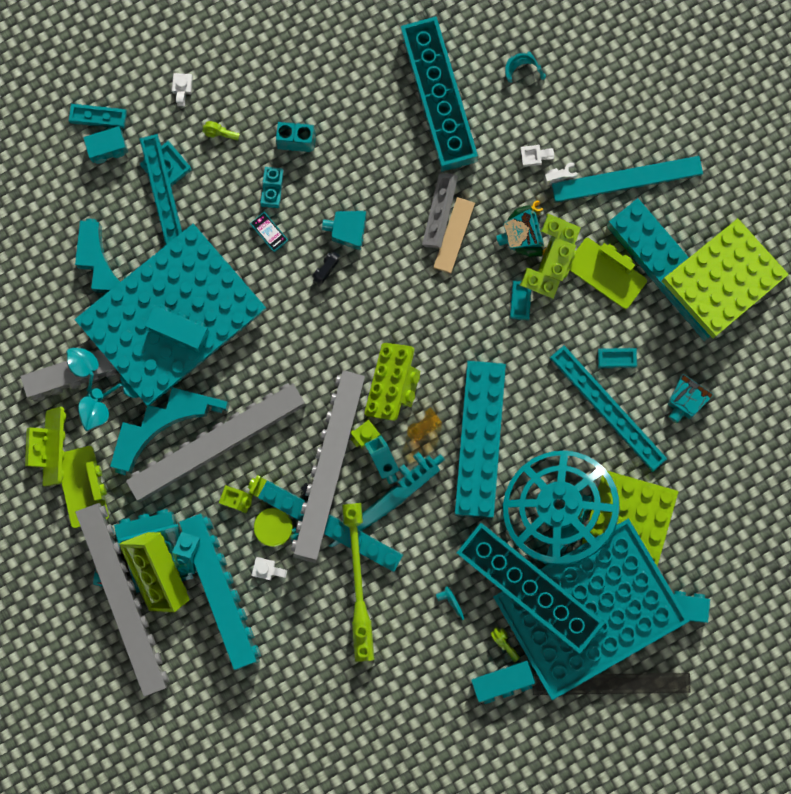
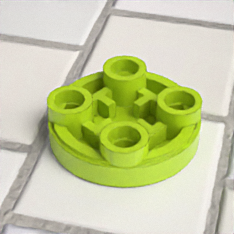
(273, 527)

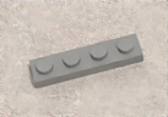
(440, 210)

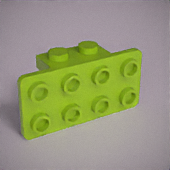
(607, 272)
(392, 382)
(45, 447)
(82, 482)

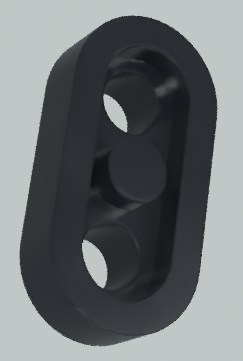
(330, 262)

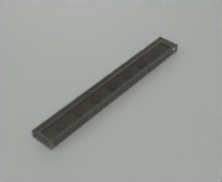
(626, 684)

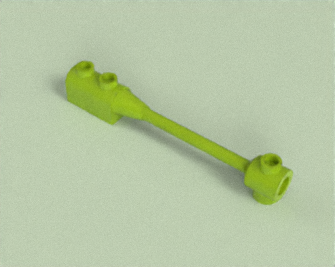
(361, 622)

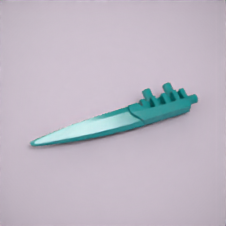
(408, 484)

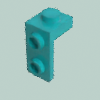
(184, 552)

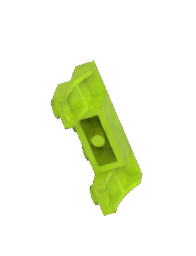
(555, 259)

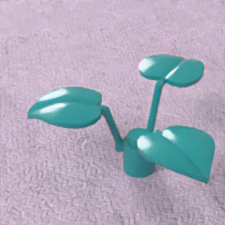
(90, 409)

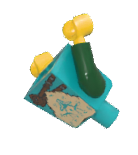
(523, 232)

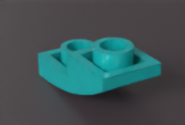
(272, 187)

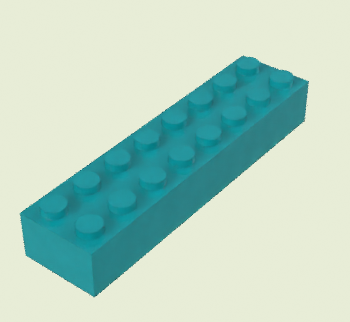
(439, 94)
(652, 250)
(480, 440)
(531, 588)
(220, 594)

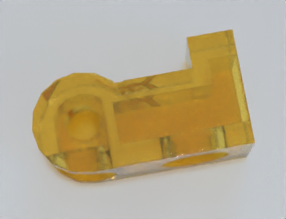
(419, 430)

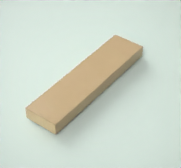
(454, 235)

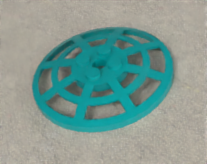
(564, 517)

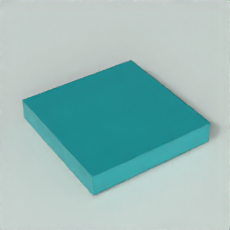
(175, 163)

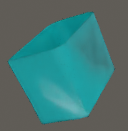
(287, 143)

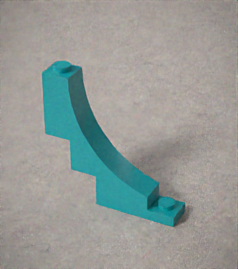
(91, 256)
(180, 407)

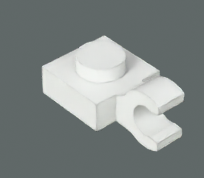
(181, 86)
(532, 155)
(559, 175)
(266, 569)

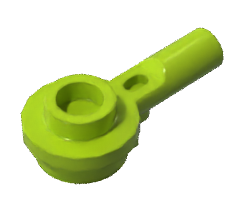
(214, 129)
(500, 637)

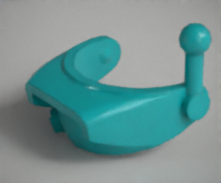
(519, 59)

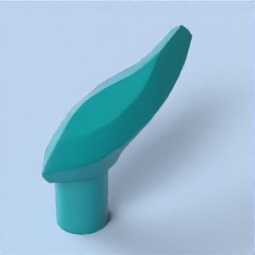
(448, 594)

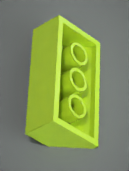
(155, 572)

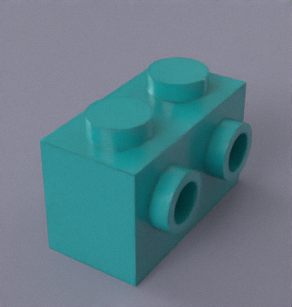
(106, 145)

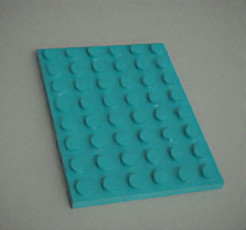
(189, 280)
(619, 588)

